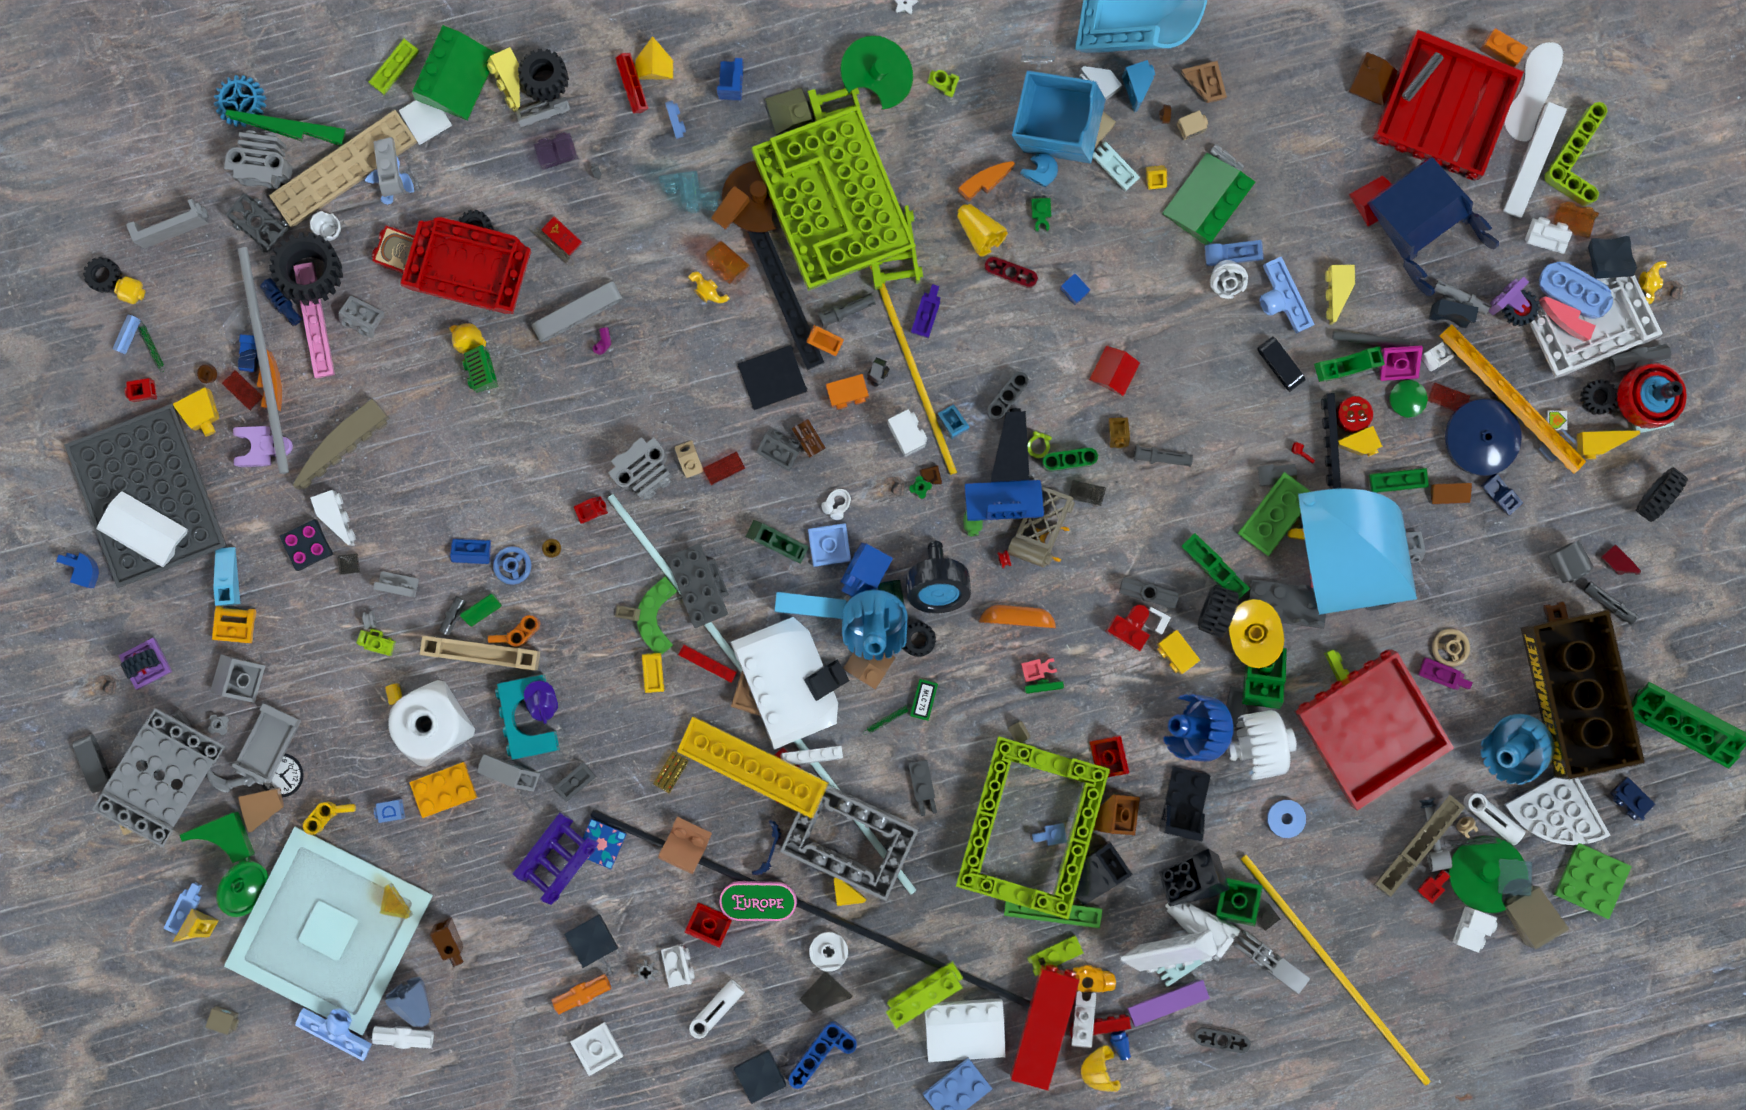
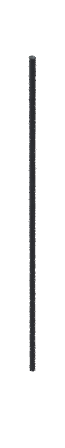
(823, 914)

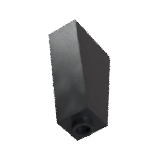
(1012, 452)

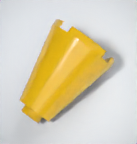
(981, 229)

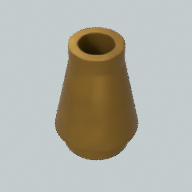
(546, 548)

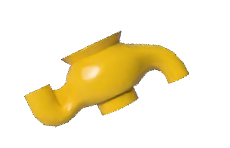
(1651, 281)
(706, 289)

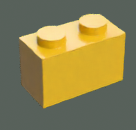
(1177, 652)

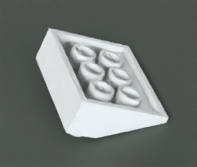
(1171, 952)
(965, 1030)

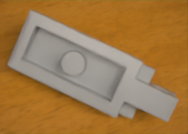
(541, 111)

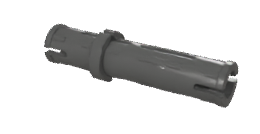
(1627, 614)

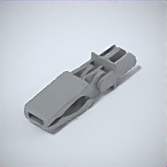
(1279, 967)

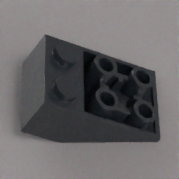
(1101, 872)
(1194, 878)

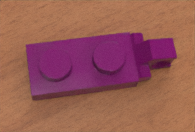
(1443, 675)

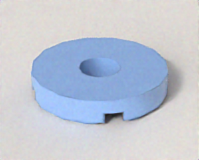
(1297, 823)

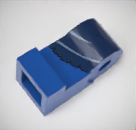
(248, 356)

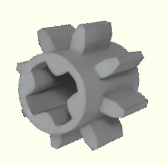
(642, 975)

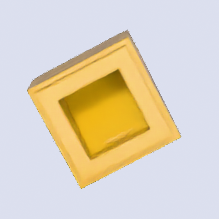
(1156, 177)
(393, 693)

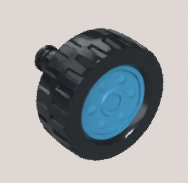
(938, 582)

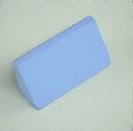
(126, 334)

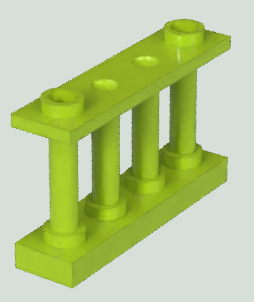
(817, 100)
(879, 277)
(924, 994)

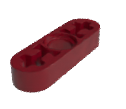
(1022, 282)

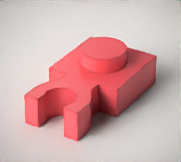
(1035, 670)

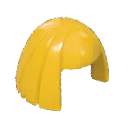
(1094, 1070)

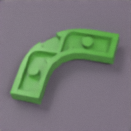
(648, 622)

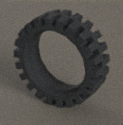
(1662, 494)

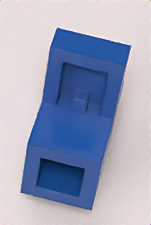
(85, 569)

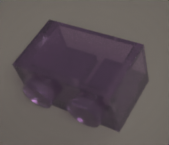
(555, 151)

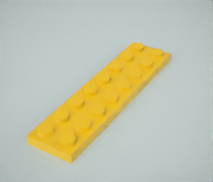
(752, 767)

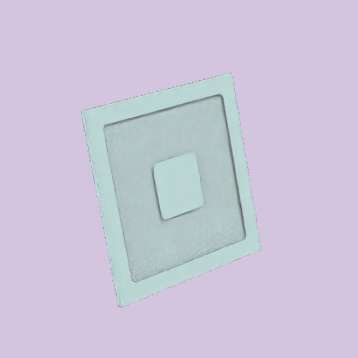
(322, 930)

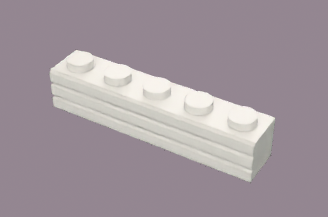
(813, 755)

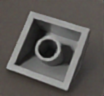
(237, 678)

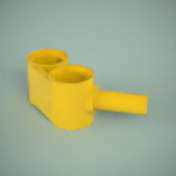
(321, 819)

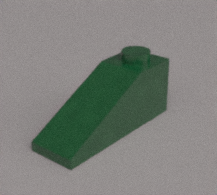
(776, 541)

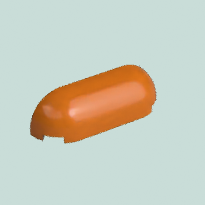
(1018, 616)

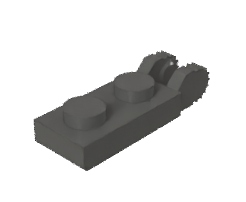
(922, 785)

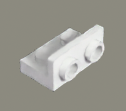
(677, 966)

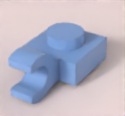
(1053, 834)

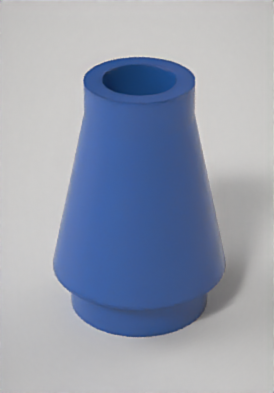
(1121, 1044)

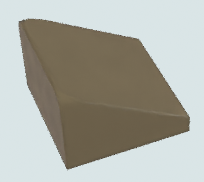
(1019, 732)

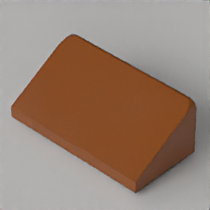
(1451, 493)

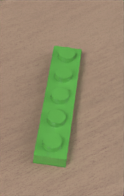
(1079, 915)

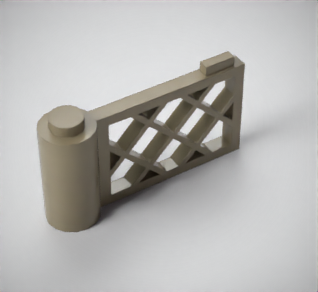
(1036, 551)

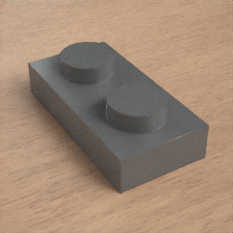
(575, 782)

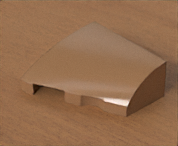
(260, 807)

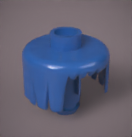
(1202, 729)

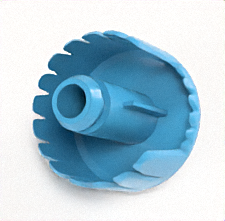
(874, 624)
(1518, 749)

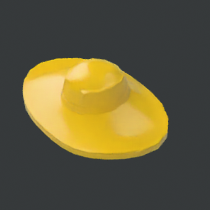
(1256, 633)

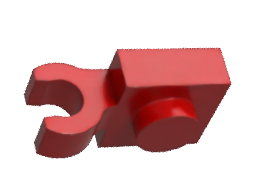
(1432, 888)

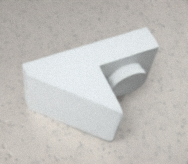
(1437, 356)

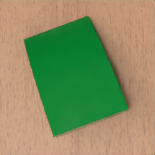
(1266, 684)

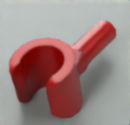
(1297, 449)

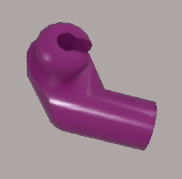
(605, 342)

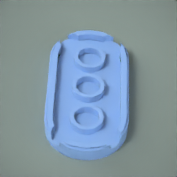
(1576, 289)

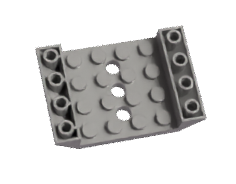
(152, 804)

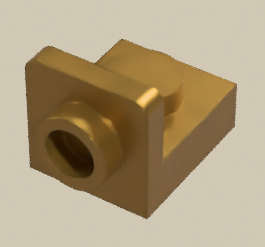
(1119, 432)

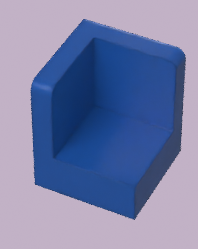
(1075, 289)

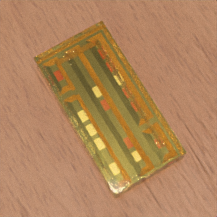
(671, 772)

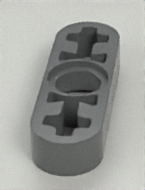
(1236, 1037)

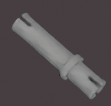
(1460, 296)

